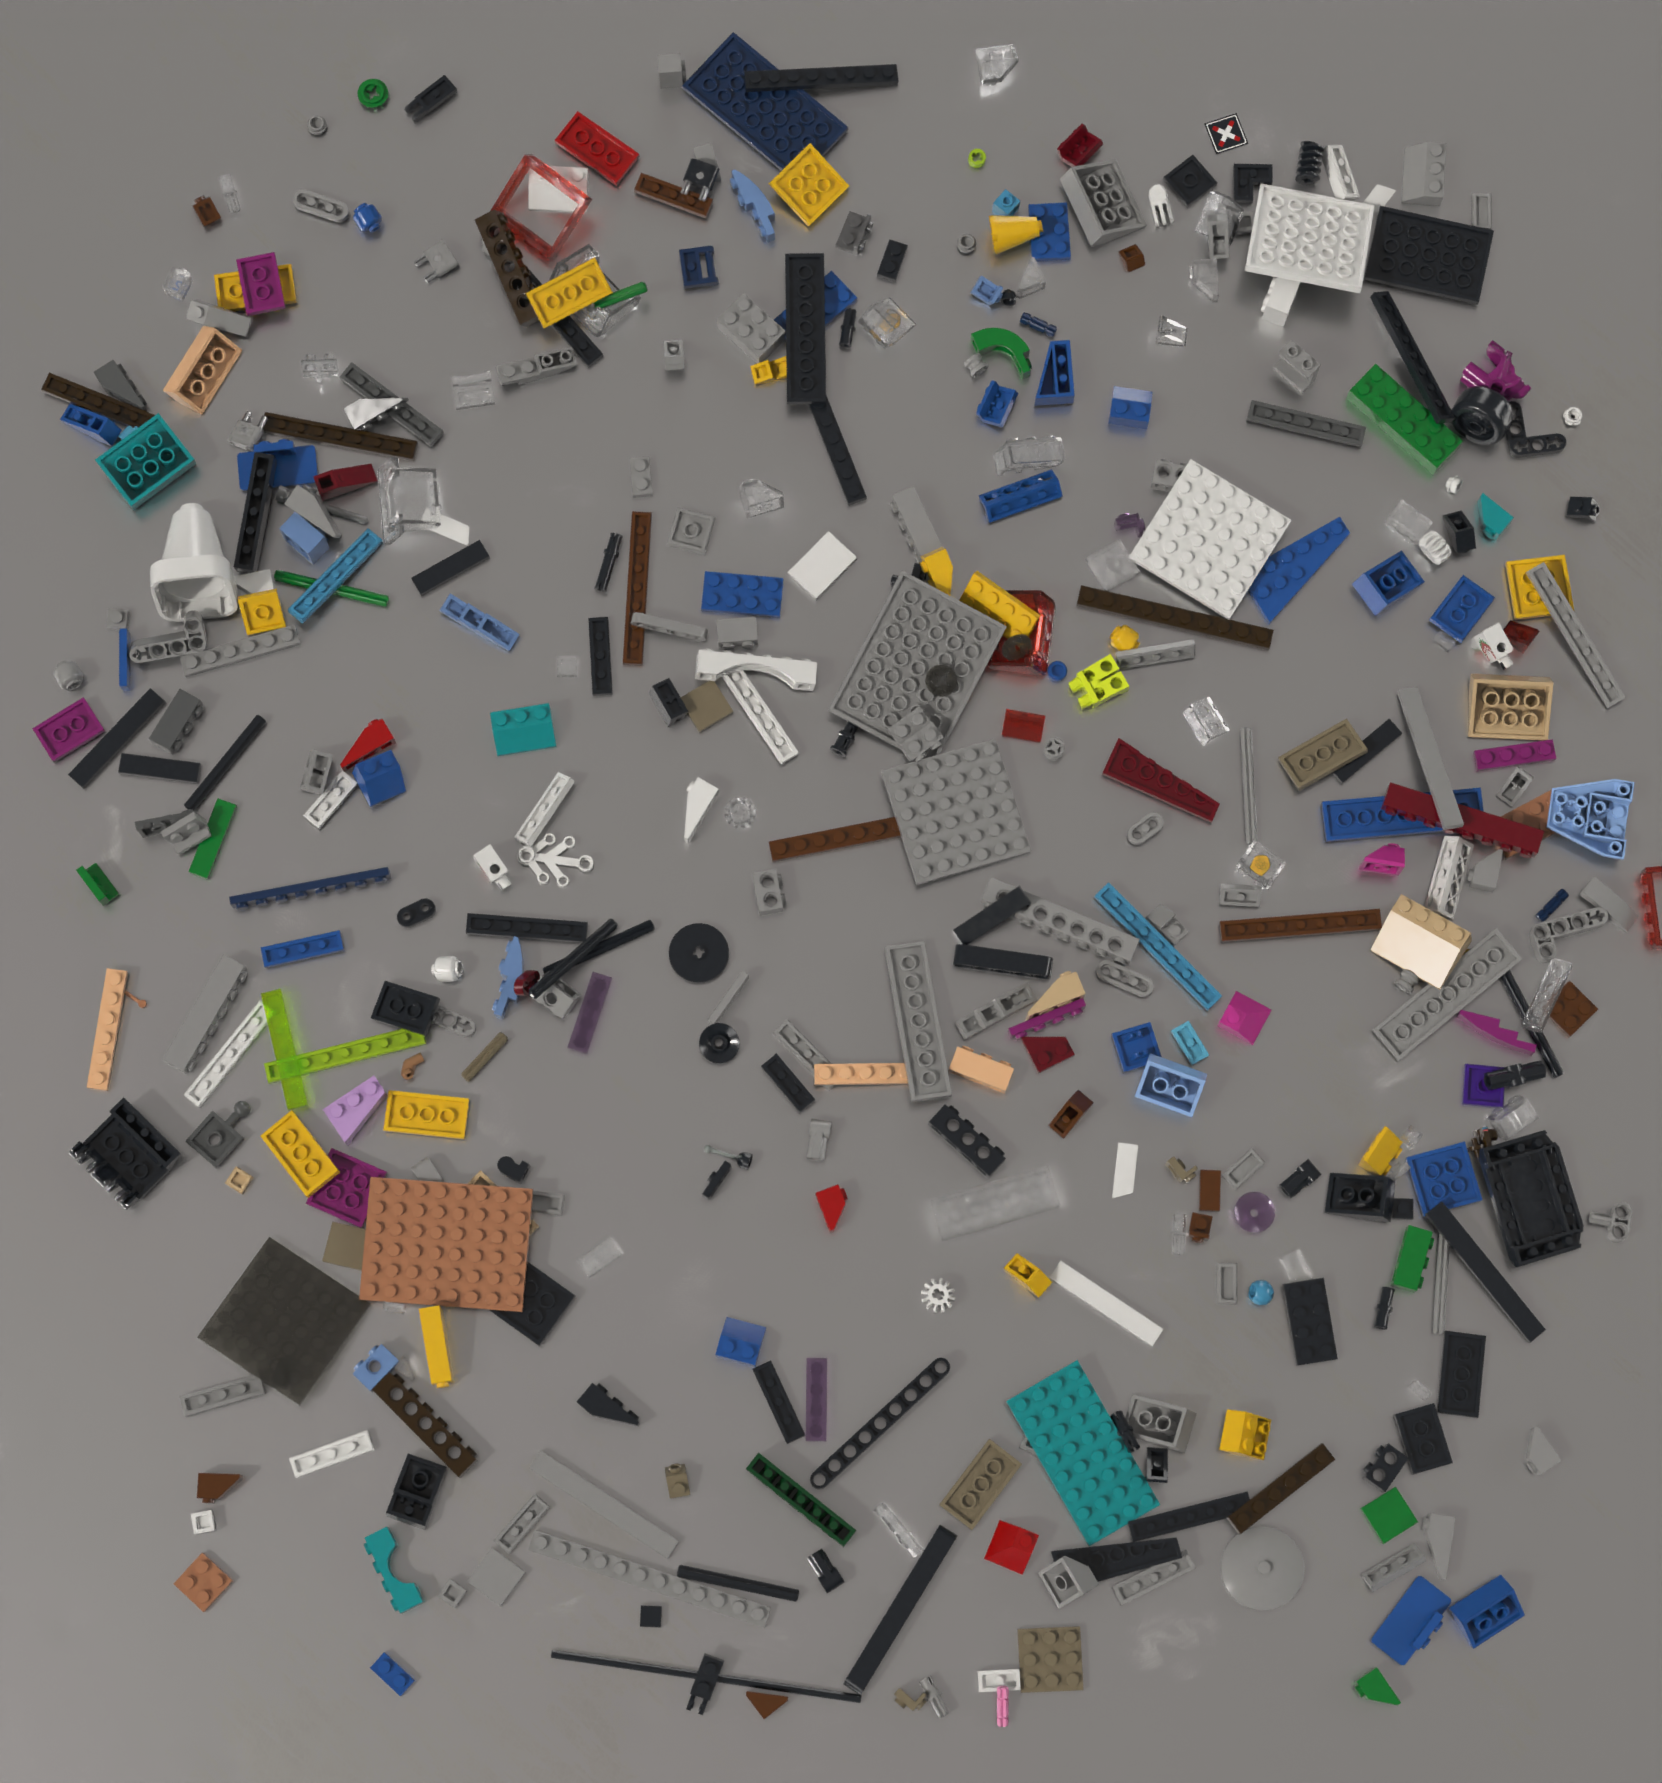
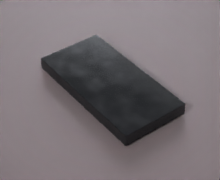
(1461, 1374)

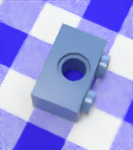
(364, 1373)

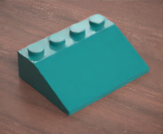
(145, 461)

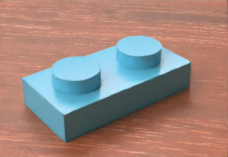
(1189, 1043)

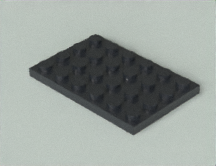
(1429, 255)

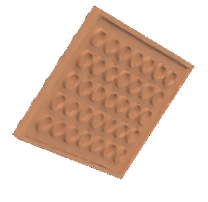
(446, 1244)

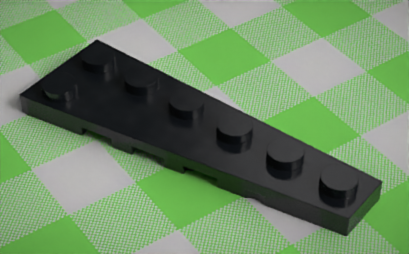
(1123, 1558)

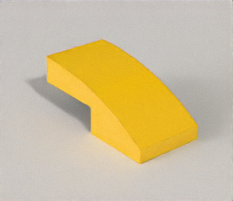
(769, 371)

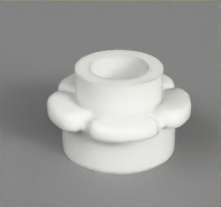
(1577, 414)
(1454, 484)

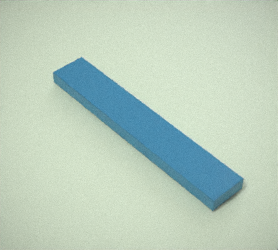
(335, 576)

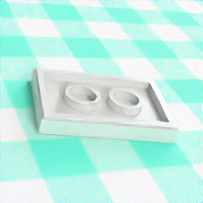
(822, 565)

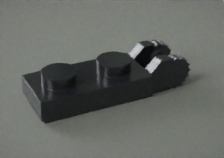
(431, 97)
(705, 1681)

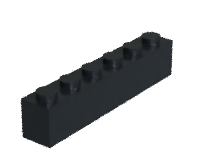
(255, 513)

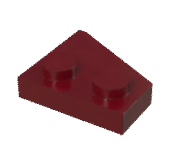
(1047, 1051)

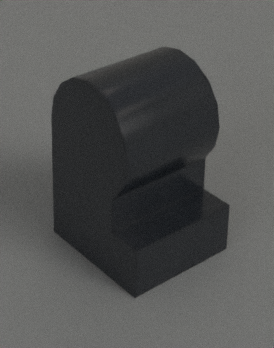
(512, 1170)

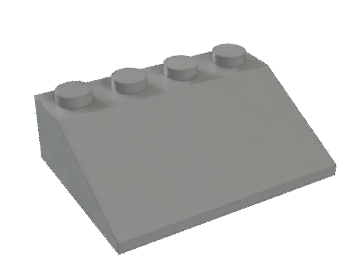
(1102, 201)

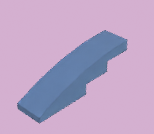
(479, 622)

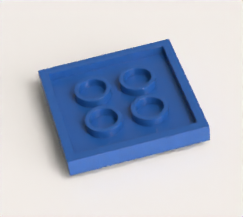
(1445, 1177)

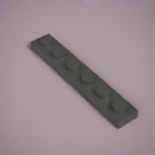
(407, 416)
(1306, 423)

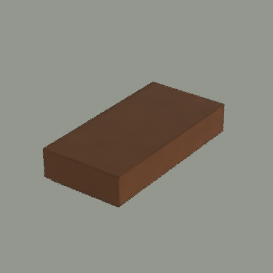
(1209, 1190)

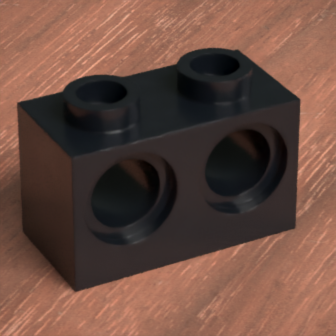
(1389, 1471)

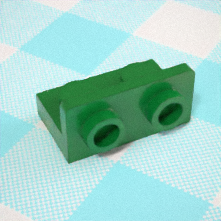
(98, 883)

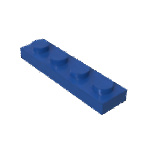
(302, 949)

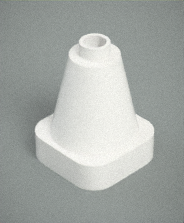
(193, 569)

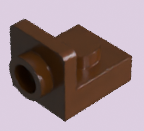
(205, 210)
(1200, 1227)

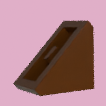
(766, 1703)

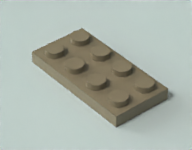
(1322, 754)
(980, 1484)

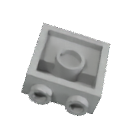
(915, 734)

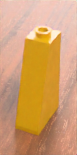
(436, 1345)

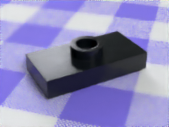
(716, 1179)

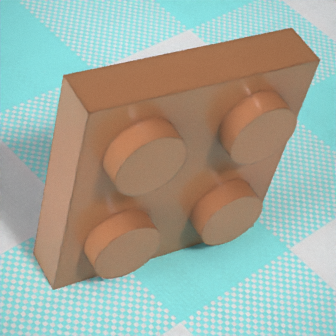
(203, 1582)

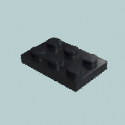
(405, 1008)
(1423, 1438)

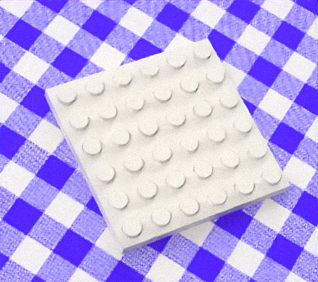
(1310, 238)
(1209, 539)

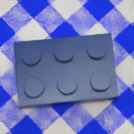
(1054, 240)

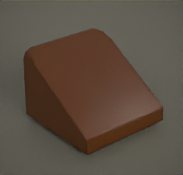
(1132, 257)

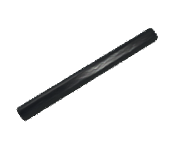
(225, 762)
(612, 942)
(573, 958)
(1539, 1038)
(738, 1583)

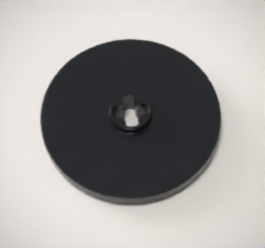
(689, 965)

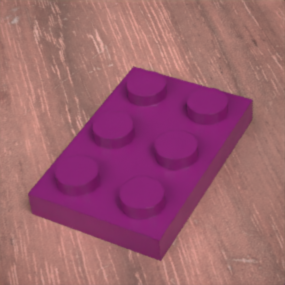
(260, 284)
(68, 729)

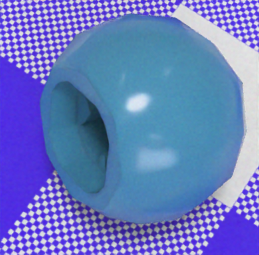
(1261, 1292)

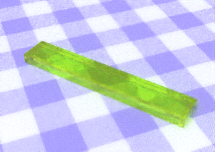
(284, 1049)

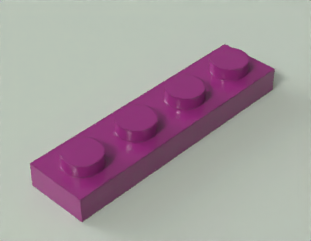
(1514, 755)
(1039, 1022)

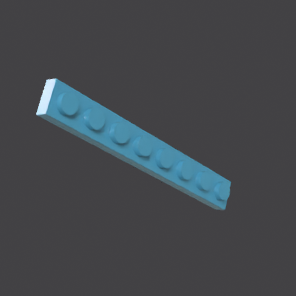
(1158, 946)

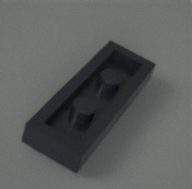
(788, 1083)

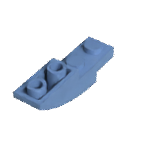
(753, 199)
(510, 969)

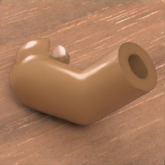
(409, 1066)

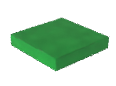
(1389, 1515)

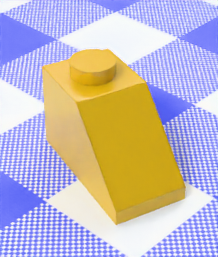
(1028, 1275)

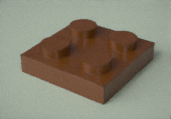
(1571, 1009)

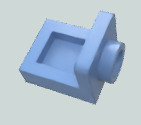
(987, 291)

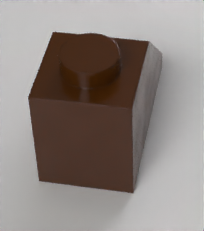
(1071, 1113)
(215, 1486)

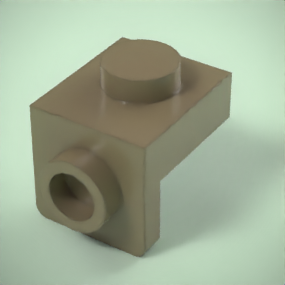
(677, 1480)
(904, 1700)

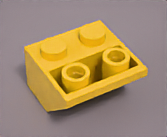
(1245, 1434)

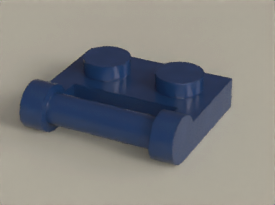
(692, 268)

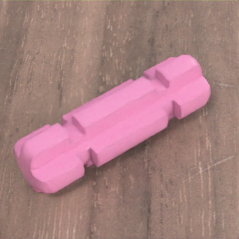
(1002, 1706)

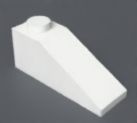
(699, 801)

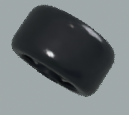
(1482, 415)

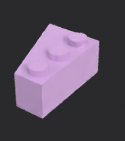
(354, 1108)

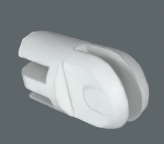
(1159, 200)

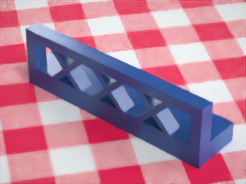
(1021, 496)

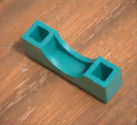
(381, 1546)

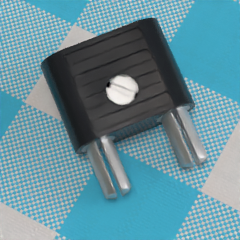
(700, 175)

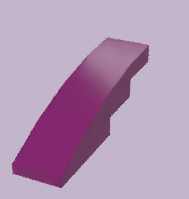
(1490, 1029)

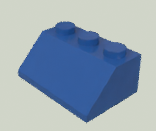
(1487, 1611)

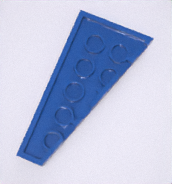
(1293, 567)

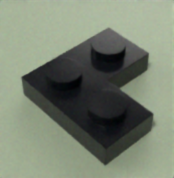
(1248, 175)

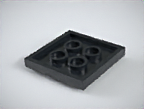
(542, 1307)

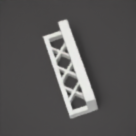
(1446, 874)

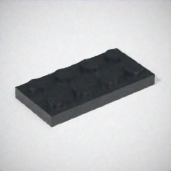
(1310, 1321)

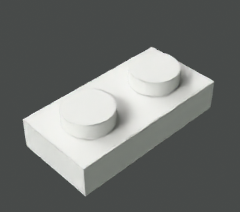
(990, 1680)

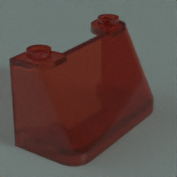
(1041, 636)

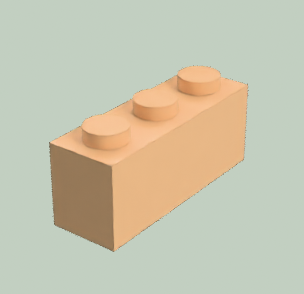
(981, 1069)

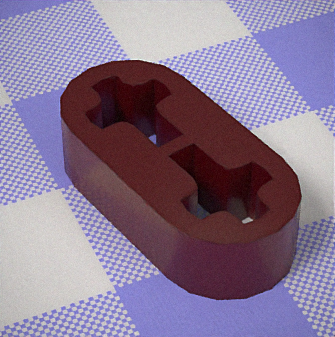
(525, 982)

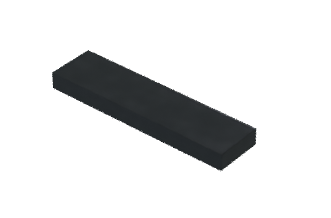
(450, 567)
(600, 656)
(1375, 743)
(159, 768)
(992, 915)
(778, 1402)

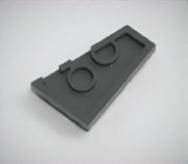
(156, 825)

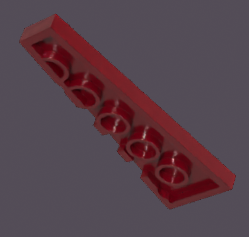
(1145, 775)

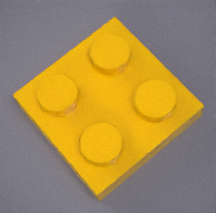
(261, 611)

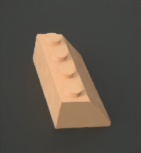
(202, 369)

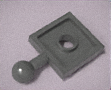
(216, 1125)

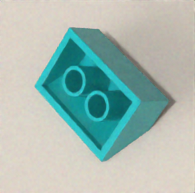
(523, 729)

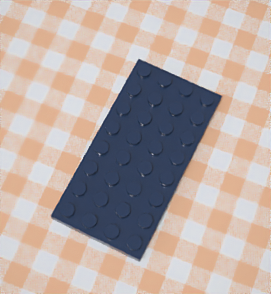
(770, 121)

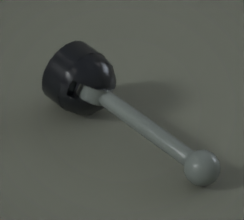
(743, 1159)

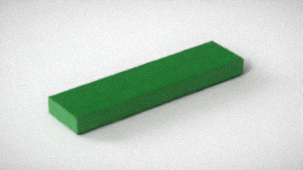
(209, 848)

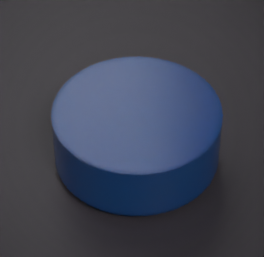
(1057, 671)

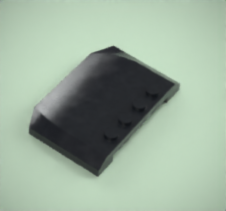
(1532, 1198)

